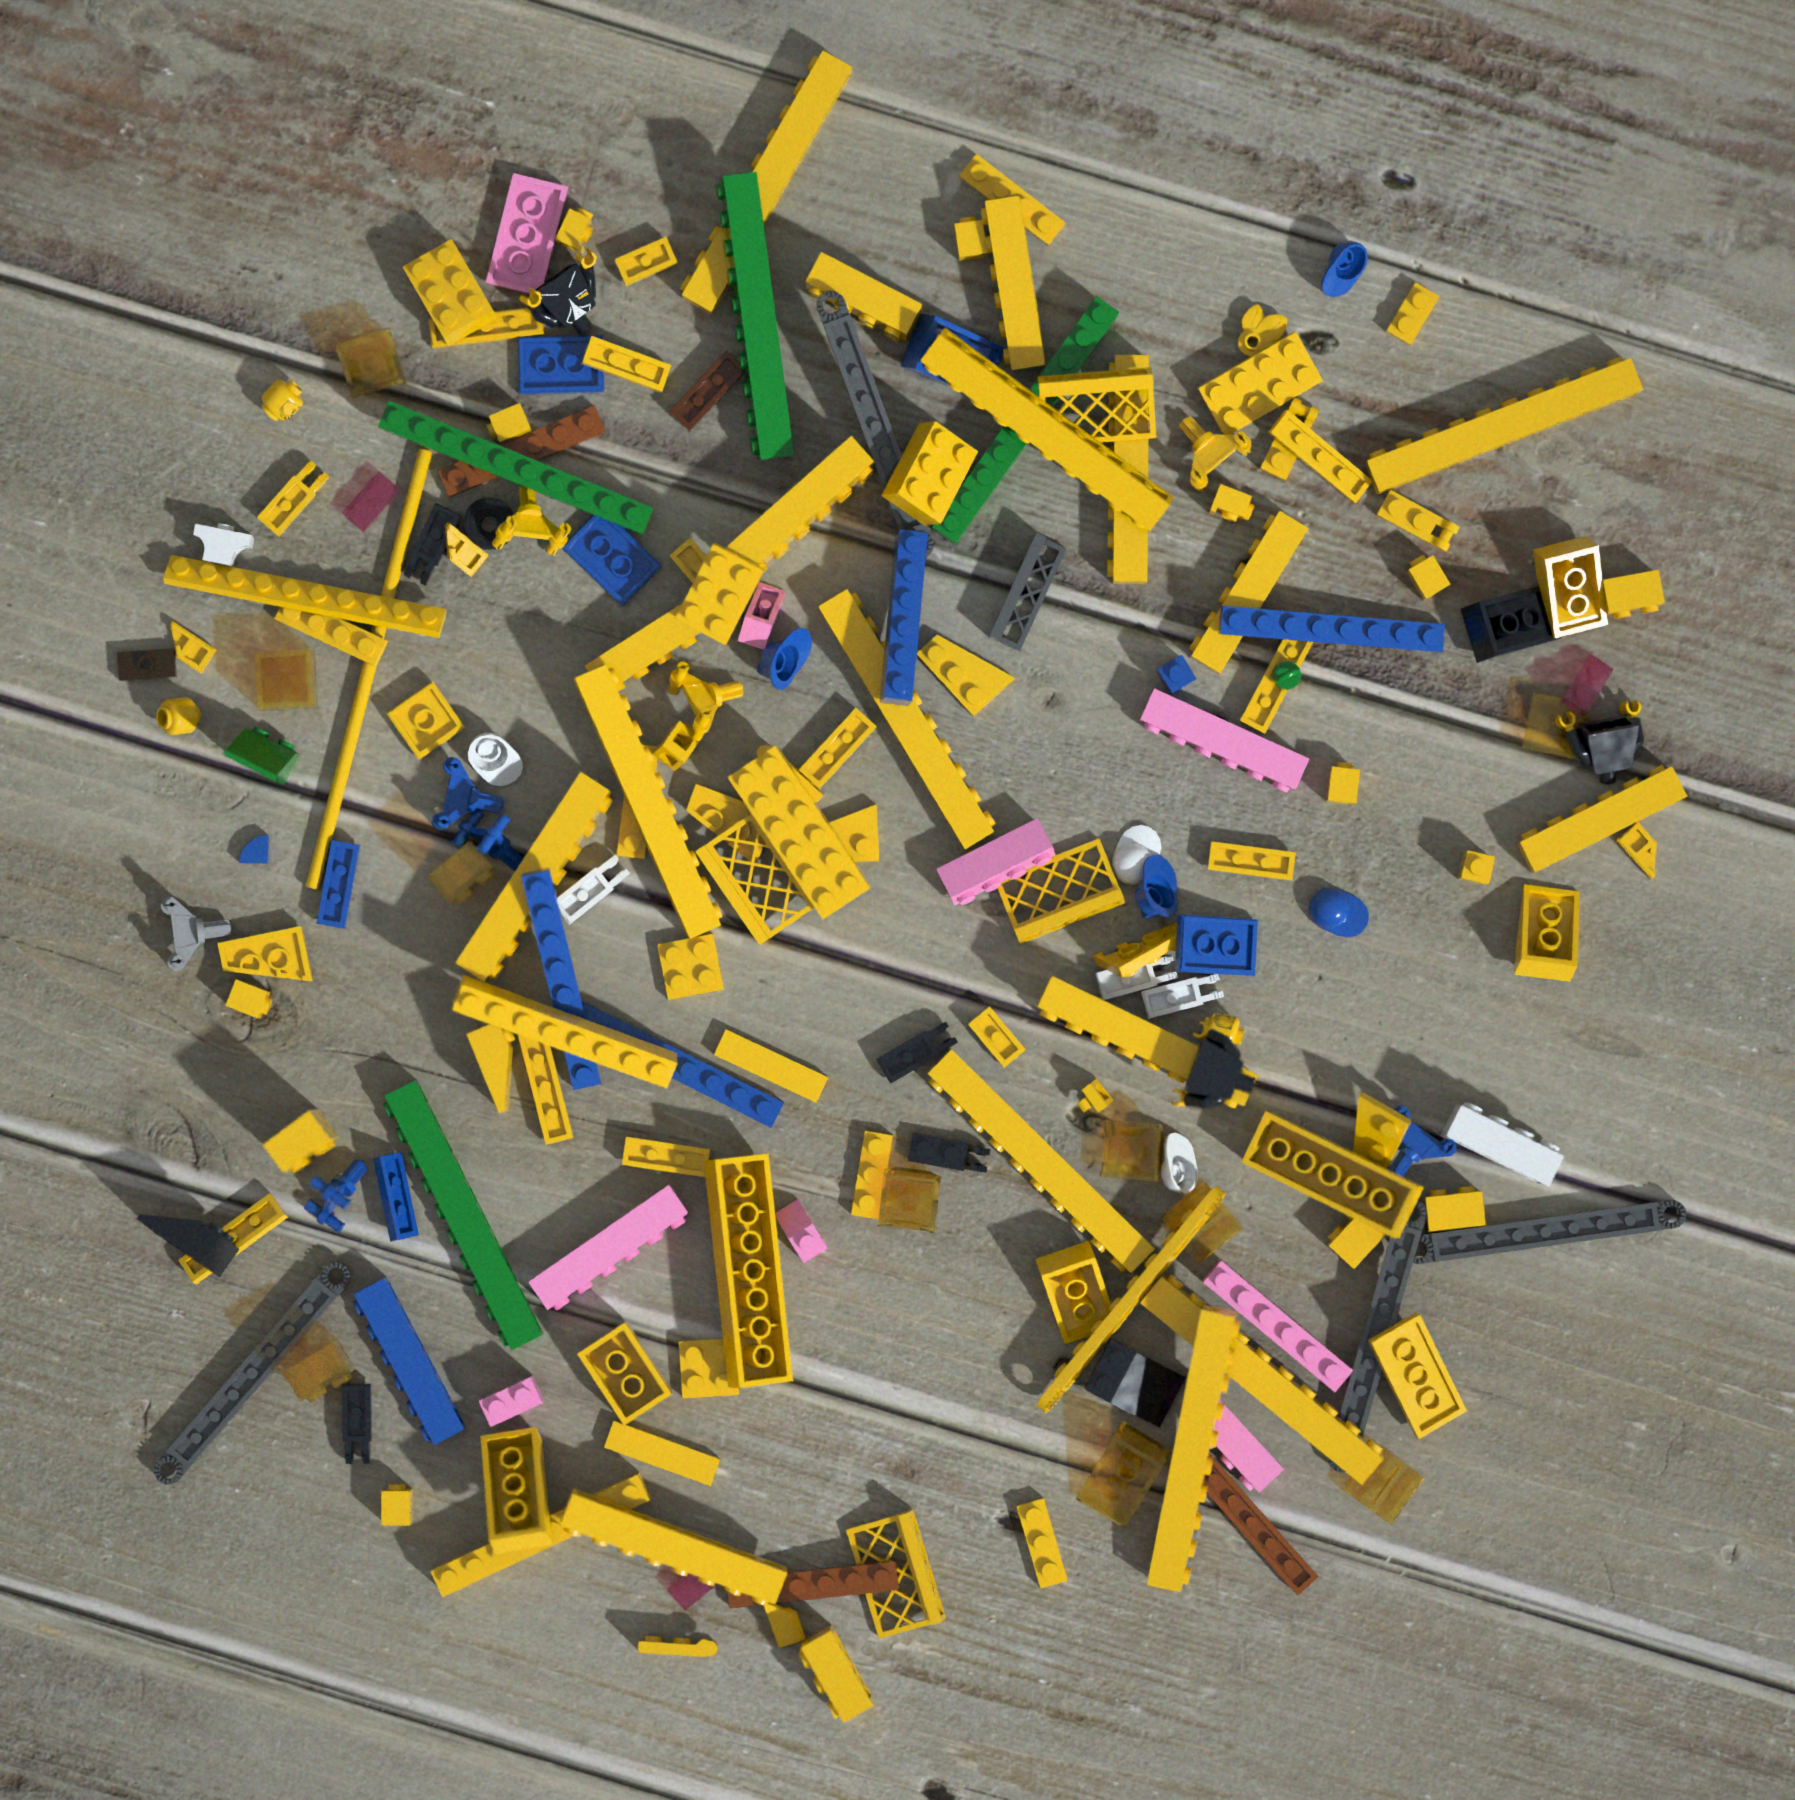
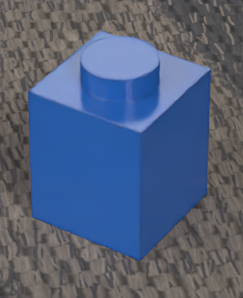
(1176, 674)

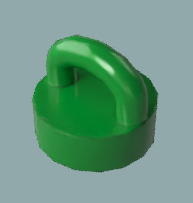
(1286, 675)

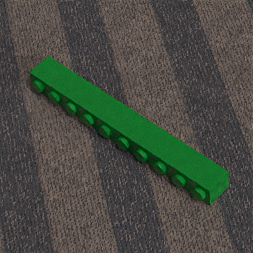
(755, 316)
(1007, 446)
(516, 468)
(464, 1215)

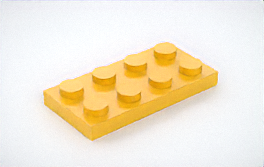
(1259, 384)
(1417, 1375)

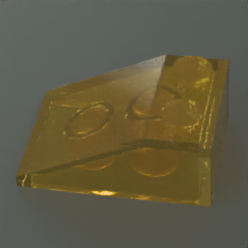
(1123, 1474)

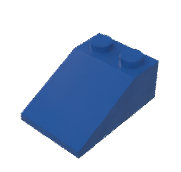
(927, 331)

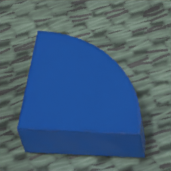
(256, 851)

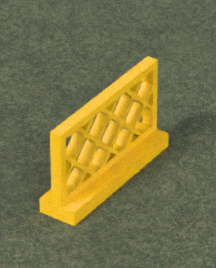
(1101, 383)
(735, 893)
(1072, 912)
(920, 1572)

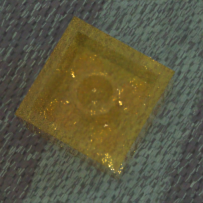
(286, 680)
(462, 873)
(319, 1370)

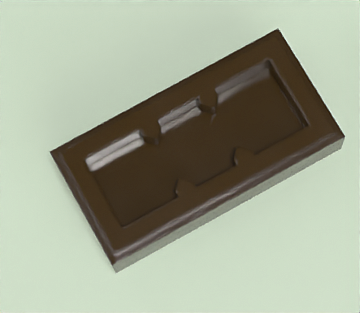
(147, 664)

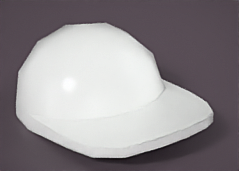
(495, 759)
(1132, 851)
(1179, 1166)

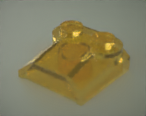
(370, 362)
(1132, 1150)
(909, 1199)

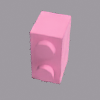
(511, 1401)

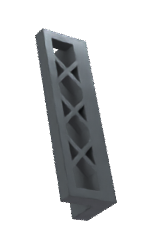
(1018, 586)

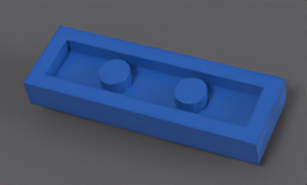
(338, 884)
(395, 1196)

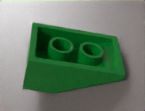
(263, 755)

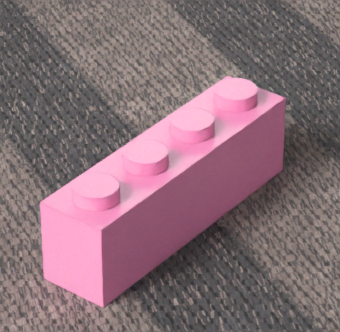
(996, 862)
(1245, 1452)

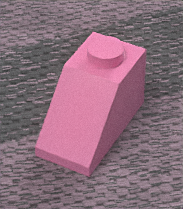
(761, 615)
(801, 1231)

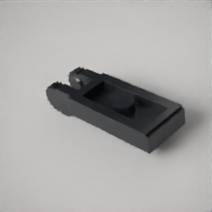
(432, 541)
(913, 1054)
(944, 1153)
(357, 1419)

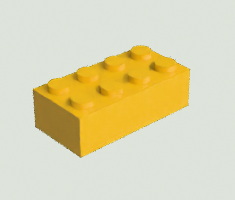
(864, 297)
(516, 1490)

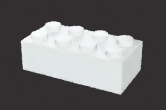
(1502, 1145)

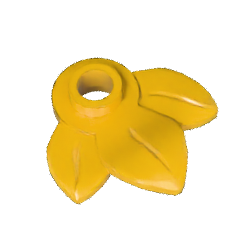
(1263, 329)

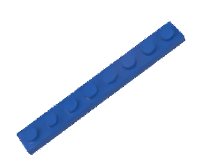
(1331, 629)
(557, 964)
(701, 1075)

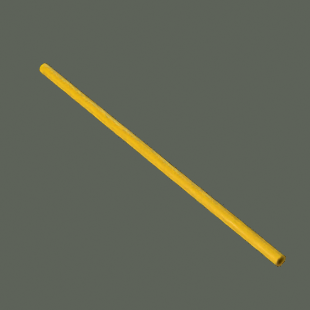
(367, 675)

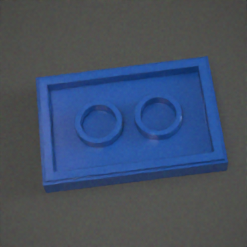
(555, 366)
(612, 558)
(1216, 945)

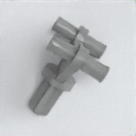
(189, 932)

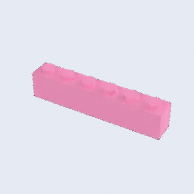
(1223, 740)
(608, 1247)
(1277, 1325)

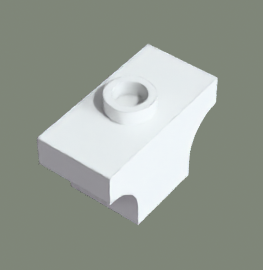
(222, 543)

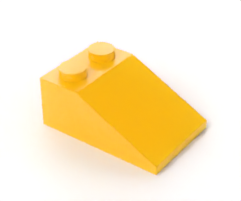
(1571, 585)
(1547, 933)
(495, 1055)
(1074, 1290)

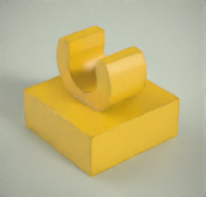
(1095, 1096)

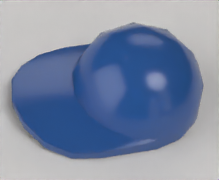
(1345, 267)
(1338, 912)

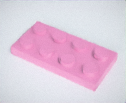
(526, 234)

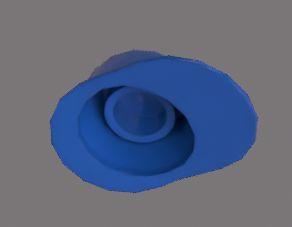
(784, 659)
(1158, 889)

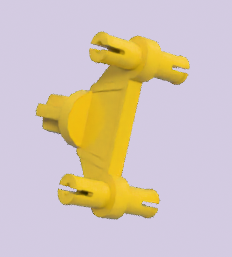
(1211, 450)
(532, 524)
(702, 696)

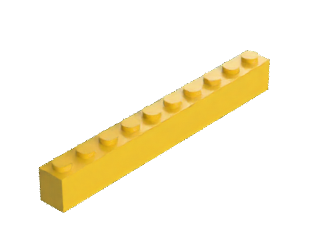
(773, 168)
(1503, 426)
(1046, 429)
(908, 723)
(647, 802)
(1041, 1161)
(1272, 1385)
(1192, 1448)

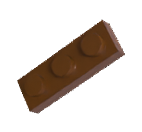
(707, 391)

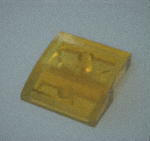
(1541, 730)
(1215, 1231)
(1386, 1488)

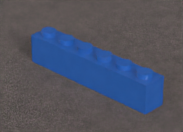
(903, 617)
(409, 1360)

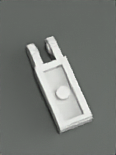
(589, 891)
(1114, 985)
(1178, 996)

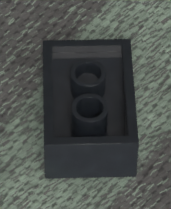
(1507, 624)
(202, 1243)
(1134, 1382)

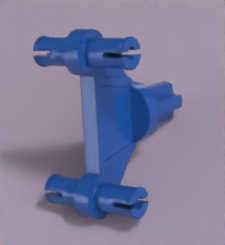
(462, 797)
(490, 839)
(1418, 1145)
(335, 1194)

